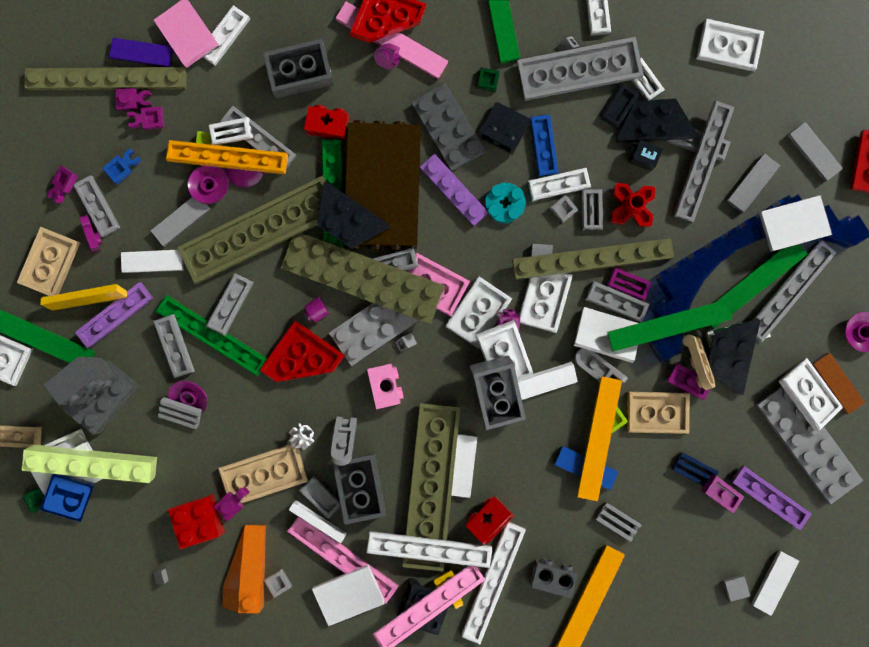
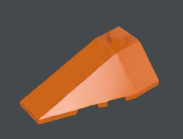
(244, 582)

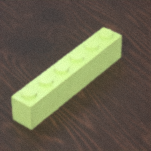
(89, 463)

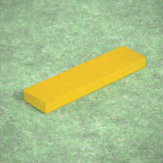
(84, 297)

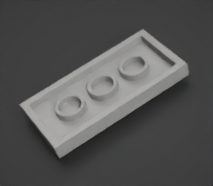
(369, 331)

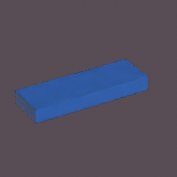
(544, 145)
(574, 461)

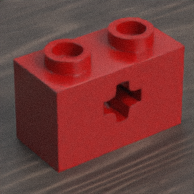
(336, 129)
(500, 518)

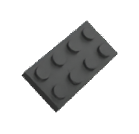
(448, 127)

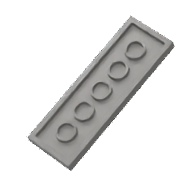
(580, 68)
(812, 449)

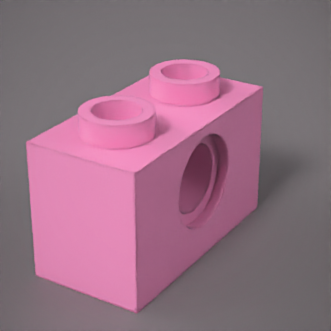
(382, 398)

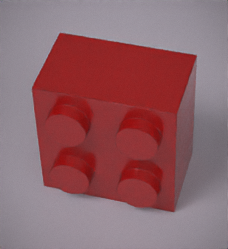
(196, 521)

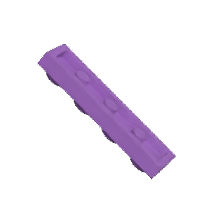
(454, 190)
(114, 315)
(771, 497)

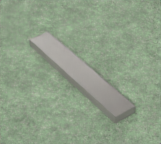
(703, 161)
(793, 288)

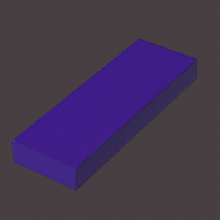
(141, 52)

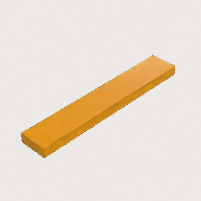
(227, 157)
(599, 438)
(591, 598)

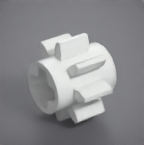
(301, 436)

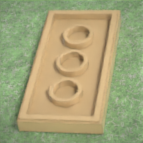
(265, 473)

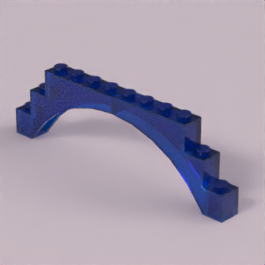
(685, 280)

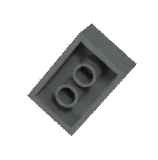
(298, 68)
(80, 381)
(497, 392)
(102, 410)
(360, 489)

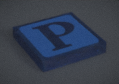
(67, 496)

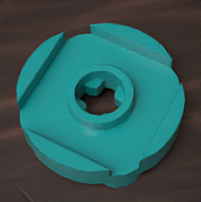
(496, 210)

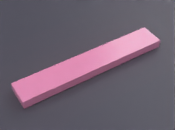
(409, 49)
(337, 554)
(428, 607)

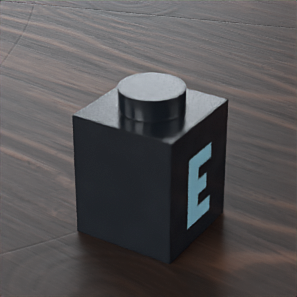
(645, 155)

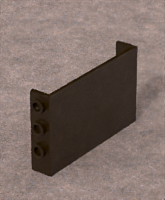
(386, 178)

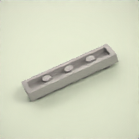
(261, 139)

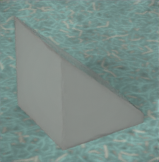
(567, 44)
(405, 342)
(160, 576)

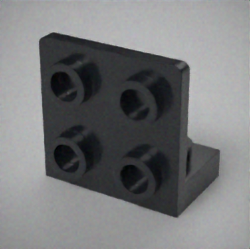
(504, 128)
(414, 593)

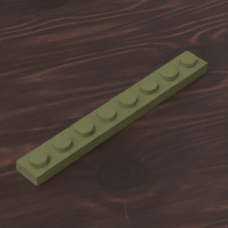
(105, 78)
(592, 259)

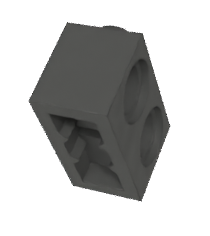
(551, 582)

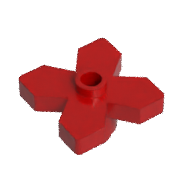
(626, 197)

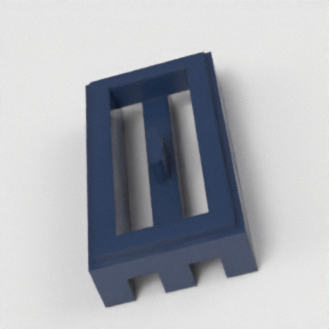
(679, 462)

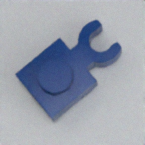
(119, 168)

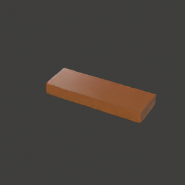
(838, 383)

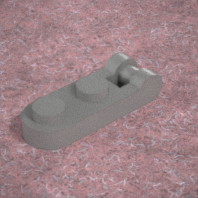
(596, 365)
(343, 440)

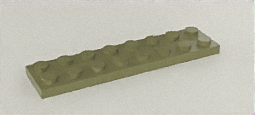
(253, 232)
(363, 277)
(432, 477)

